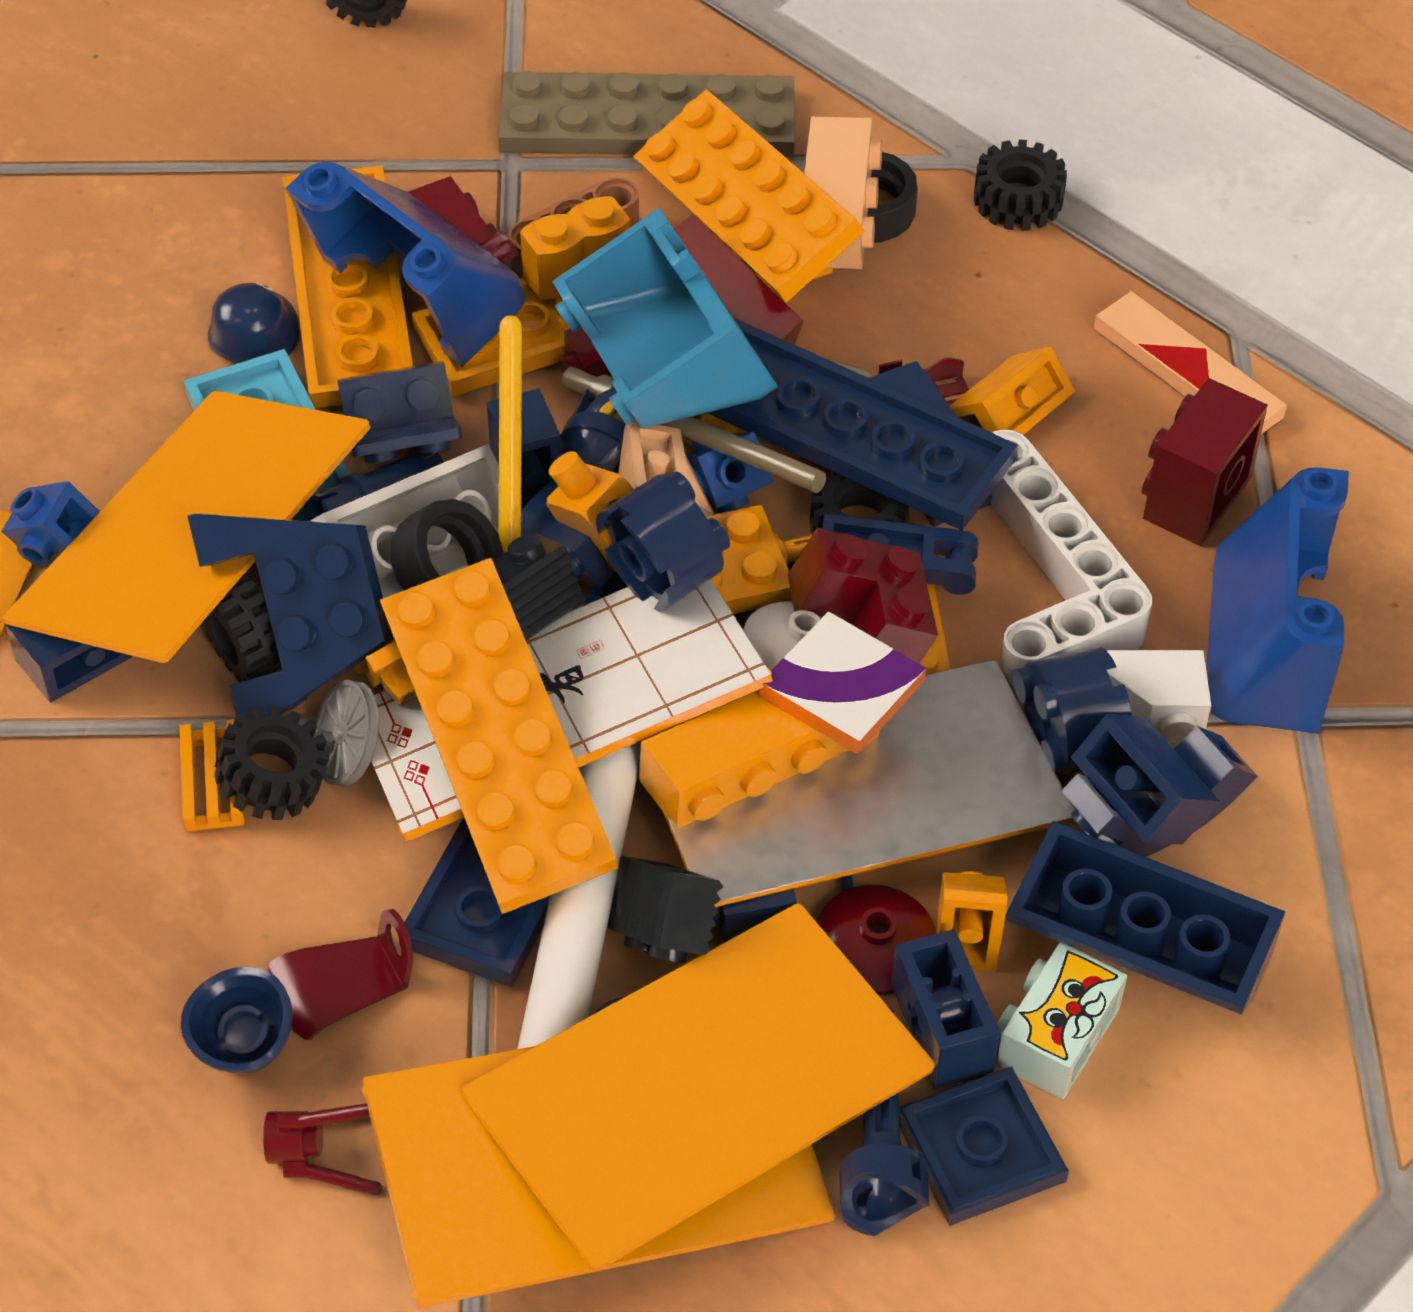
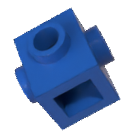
(725, 478)
(47, 520)

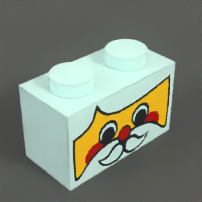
(1059, 1019)

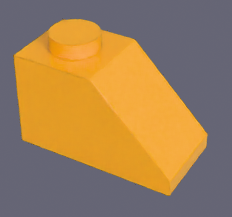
(977, 911)

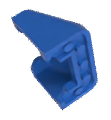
(370, 220)
(1267, 647)

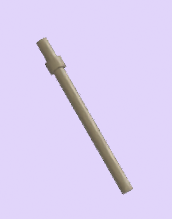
(715, 438)

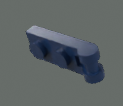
(959, 547)

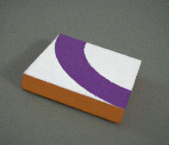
(843, 682)

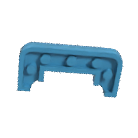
(660, 328)

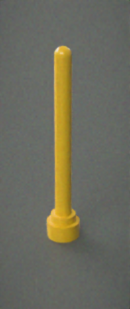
(510, 429)

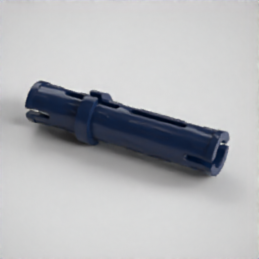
(357, 485)

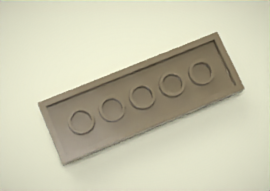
(624, 109)

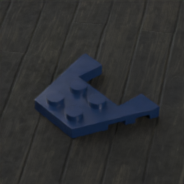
(317, 595)

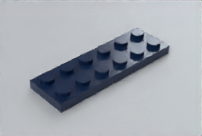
(872, 433)

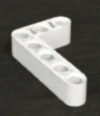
(1101, 591)

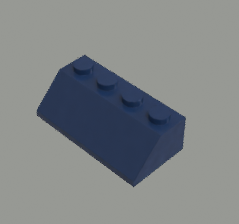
(1147, 917)

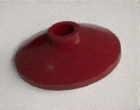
(871, 953)

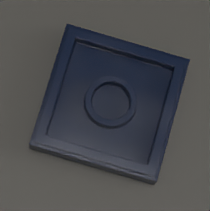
(982, 1145)

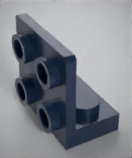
(403, 409)

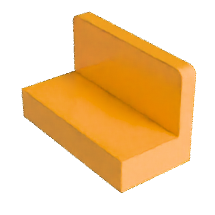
(1017, 392)

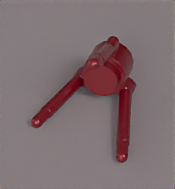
(297, 1135)

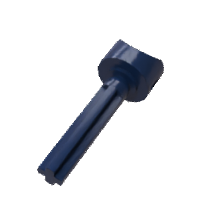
(883, 1175)

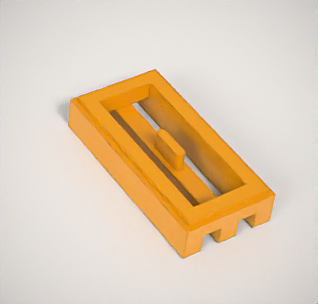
(209, 738)

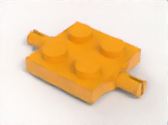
(755, 562)

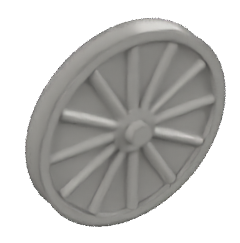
(350, 728)

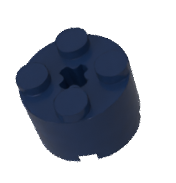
(663, 540)
(1067, 700)

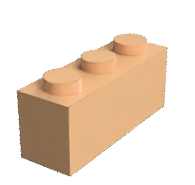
(841, 163)

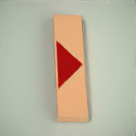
(1176, 353)

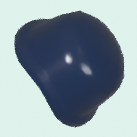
(251, 323)
(238, 1020)

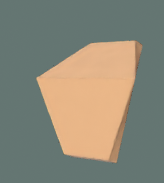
(657, 452)

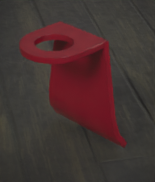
(344, 976)

